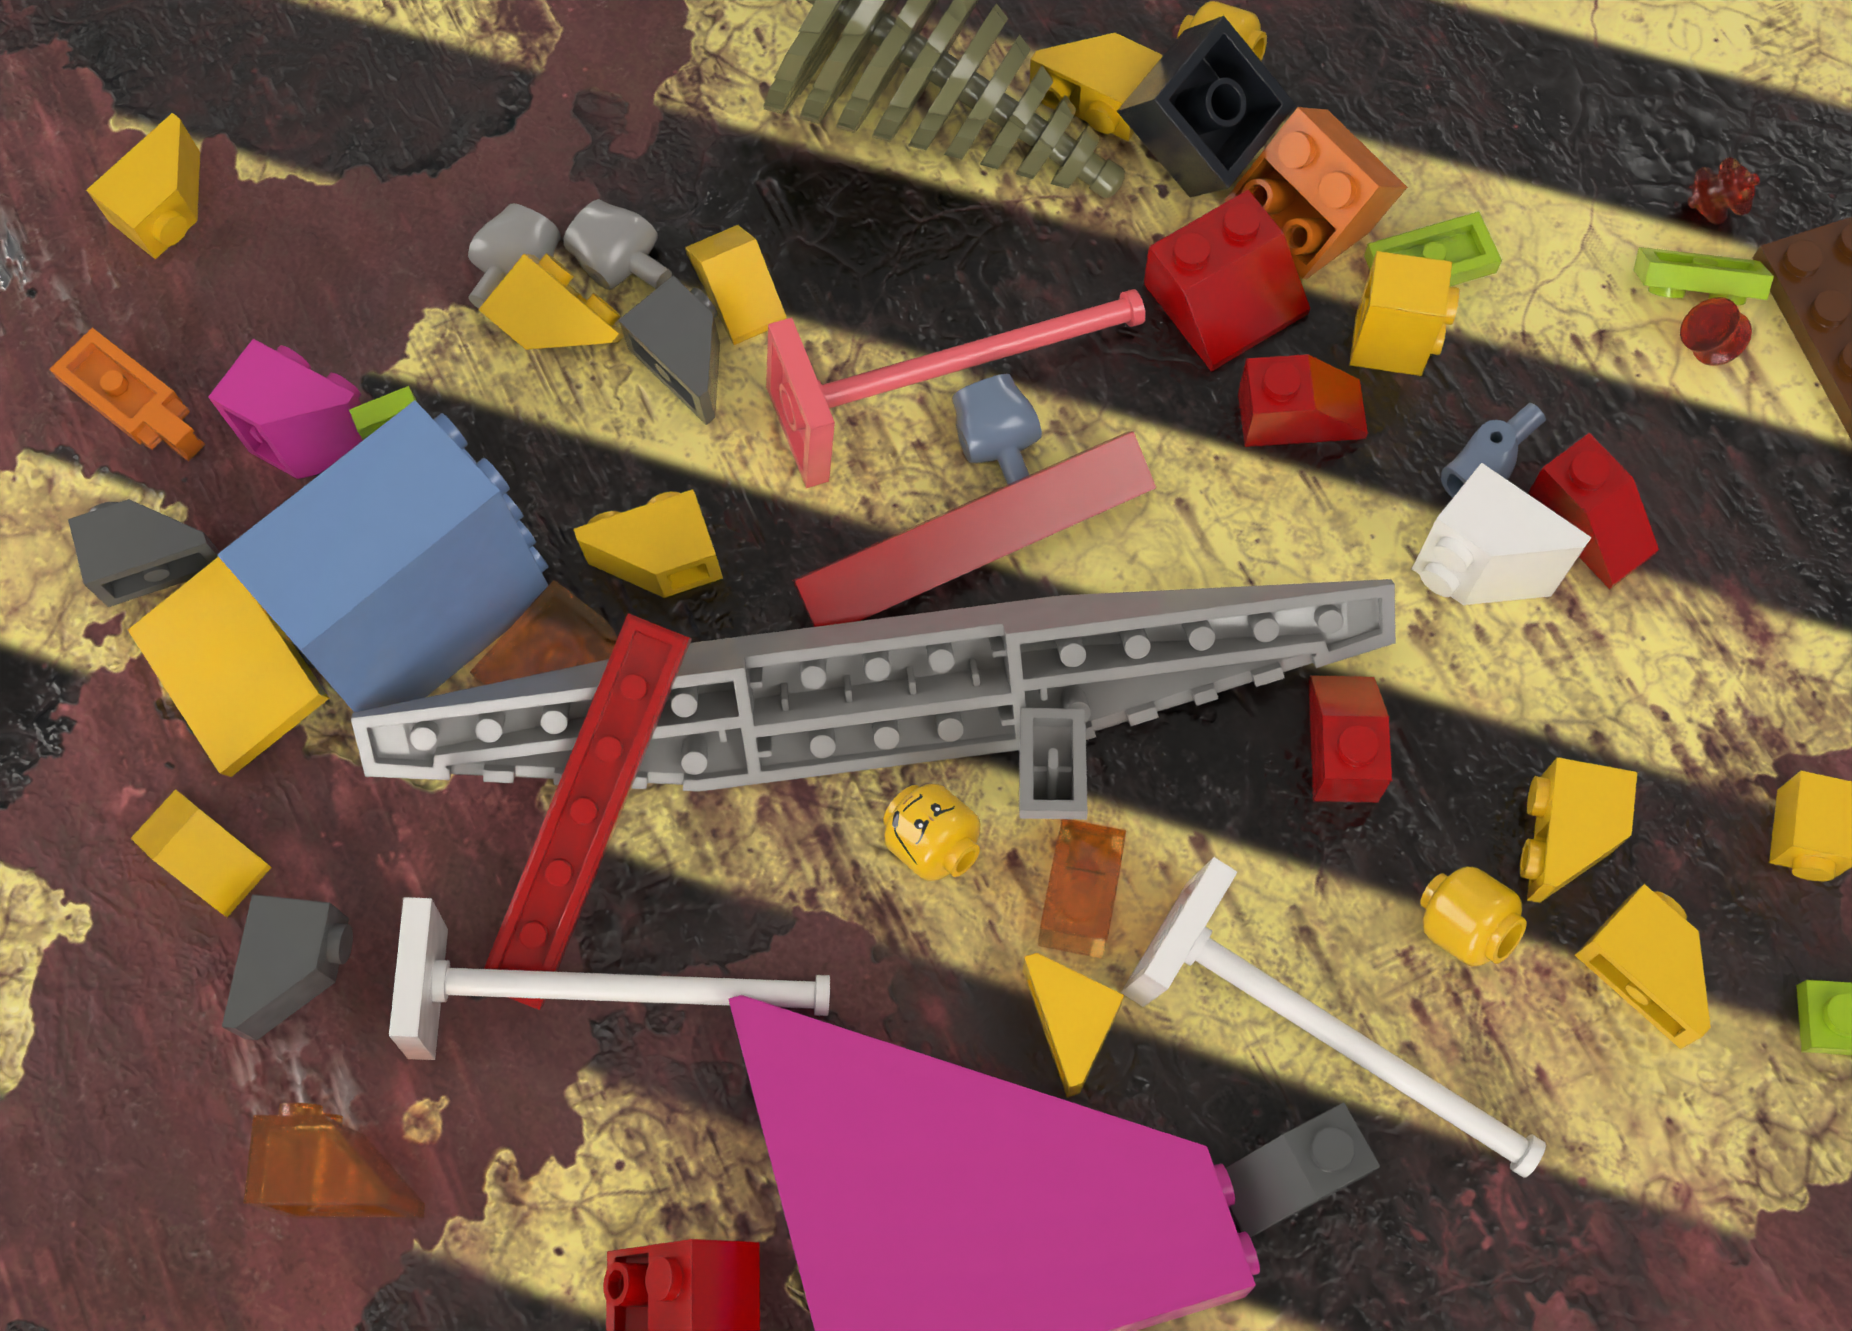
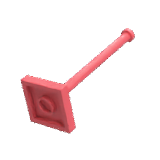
(805, 403)

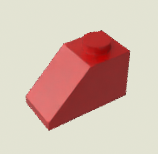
(1299, 402)
(1603, 502)
(1348, 739)

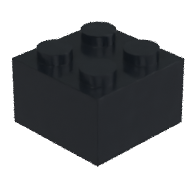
(1207, 107)

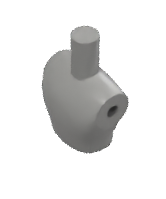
(503, 243)
(614, 245)

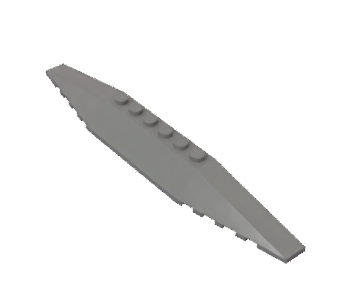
(895, 685)

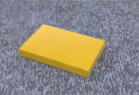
(227, 667)

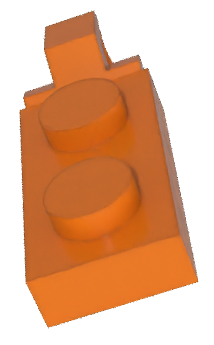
(127, 394)

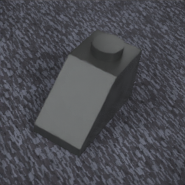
(678, 342)
(136, 550)
(284, 961)
(1299, 1170)

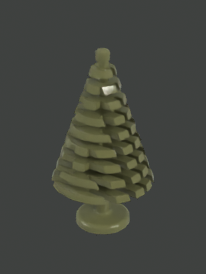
(900, 42)

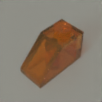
(1082, 888)

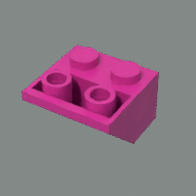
(288, 410)

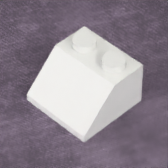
(1497, 544)

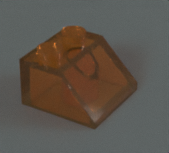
(322, 1169)

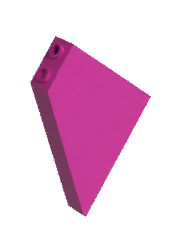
(976, 1200)

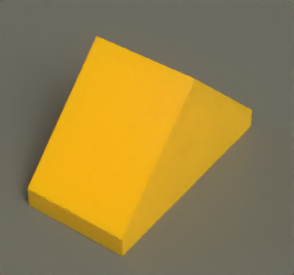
(737, 282)
(200, 853)
(1073, 1015)

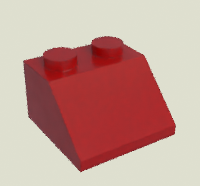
(1227, 280)

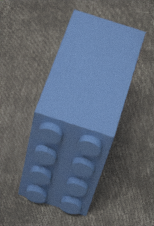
(394, 562)

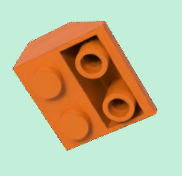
(1320, 187)

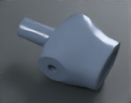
(996, 424)
(1494, 446)

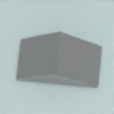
(1052, 764)

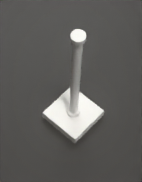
(1187, 939)
(426, 980)

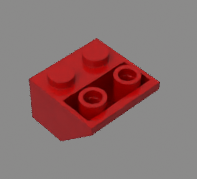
(684, 1286)

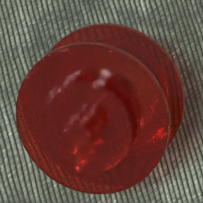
(1729, 189)
(1716, 331)

